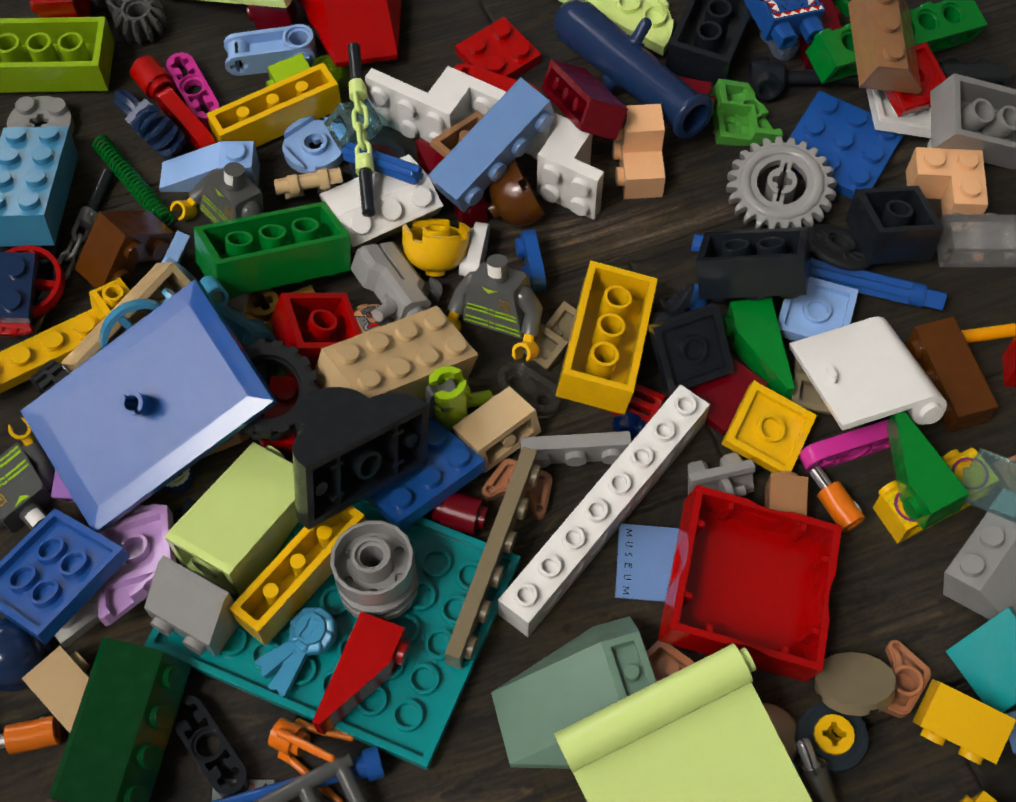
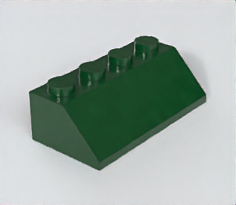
(121, 725)

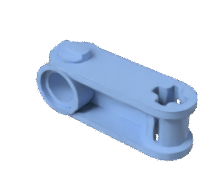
(268, 46)

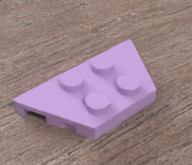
(143, 538)

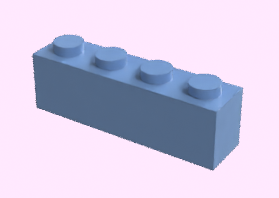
(492, 145)

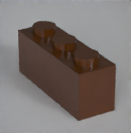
(955, 373)

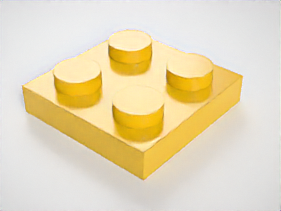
(769, 429)

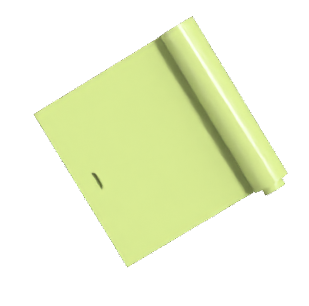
(685, 741)

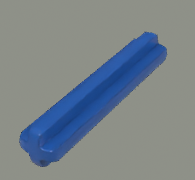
(387, 165)

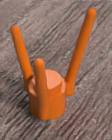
(292, 739)

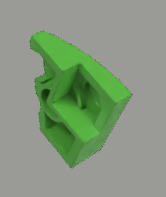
(739, 116)

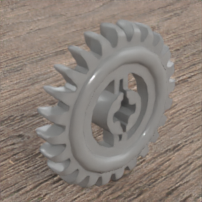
(783, 212)

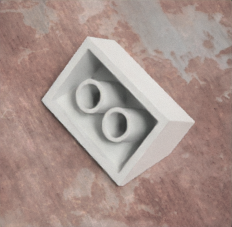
(395, 205)

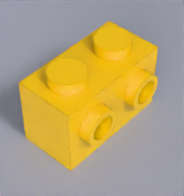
(963, 721)

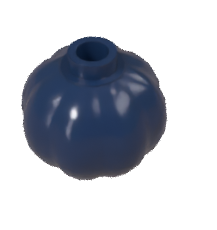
(18, 655)

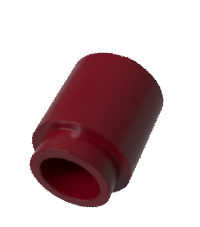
(461, 513)

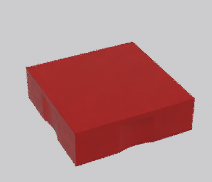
(751, 583)

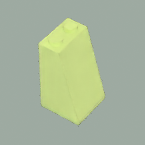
(238, 521)

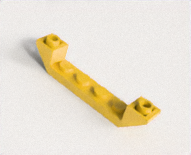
(29, 356)

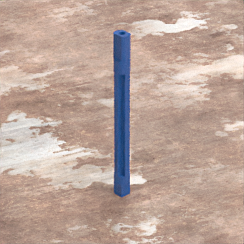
(870, 283)

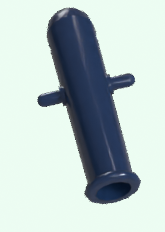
(631, 66)

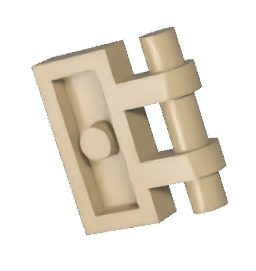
(294, 185)

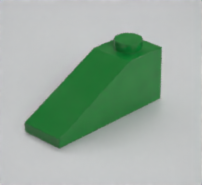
(759, 343)
(923, 478)

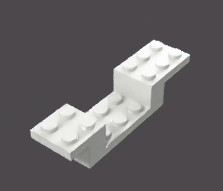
(560, 151)

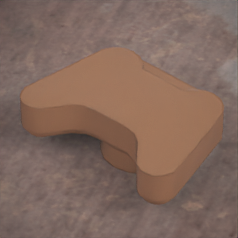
(538, 495)
(910, 676)

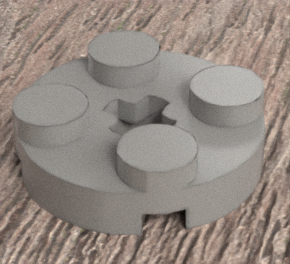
(37, 109)

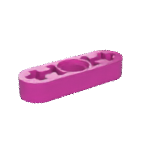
(193, 78)
(846, 446)

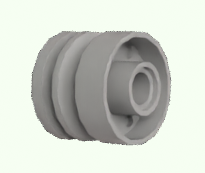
(375, 570)

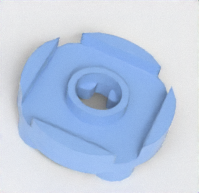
(297, 149)

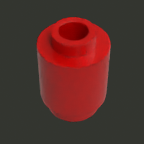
(150, 76)

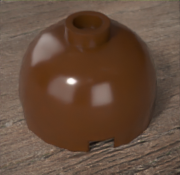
(514, 198)

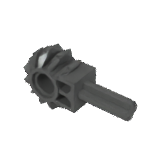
(137, 19)

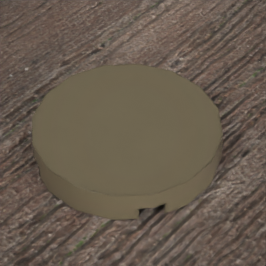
(855, 683)

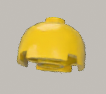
(435, 245)

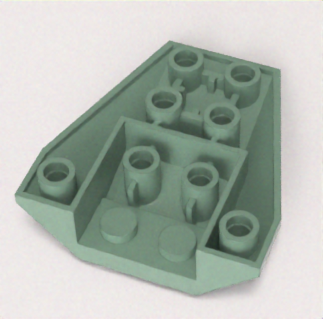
(567, 687)

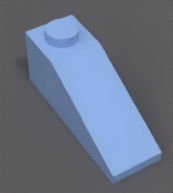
(185, 171)

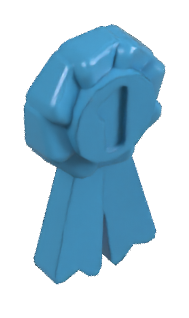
(310, 634)

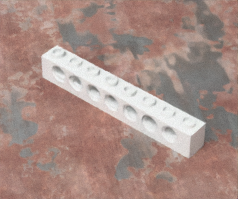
(602, 510)

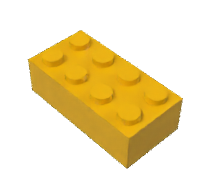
(607, 338)

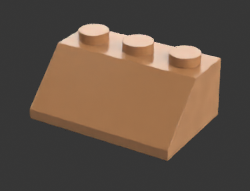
(884, 45)

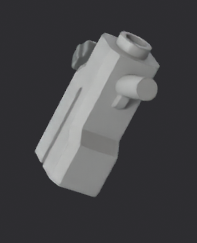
(393, 281)

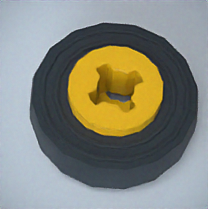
(839, 753)

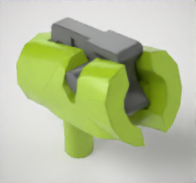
(451, 396)

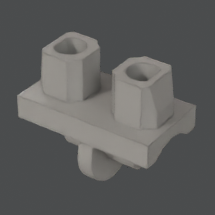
(731, 477)

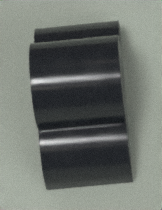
(353, 448)

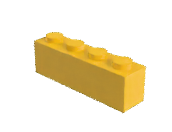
(274, 108)
(291, 578)

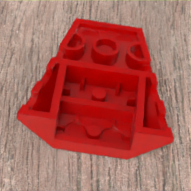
(366, 22)

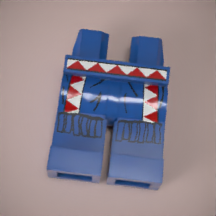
(786, 19)

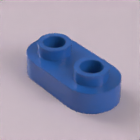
(528, 248)

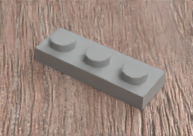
(577, 448)

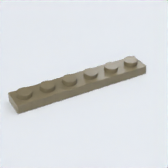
(489, 571)

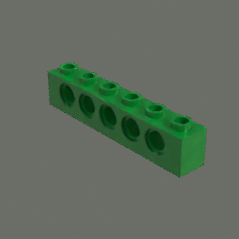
(938, 24)

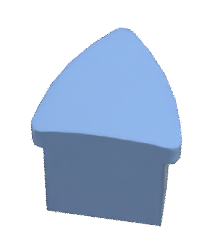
(176, 252)

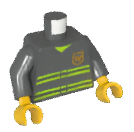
(222, 196)
(500, 302)
(24, 483)

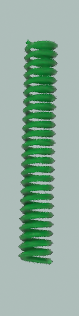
(156, 200)

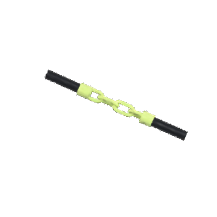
(363, 161)

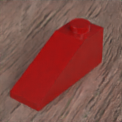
(364, 665)

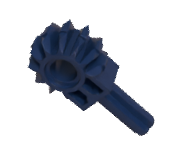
(151, 124)

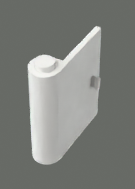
(868, 374)

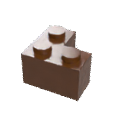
(119, 243)

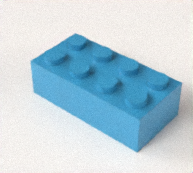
(34, 183)

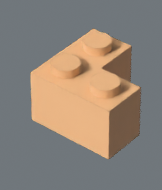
(640, 153)
(952, 176)

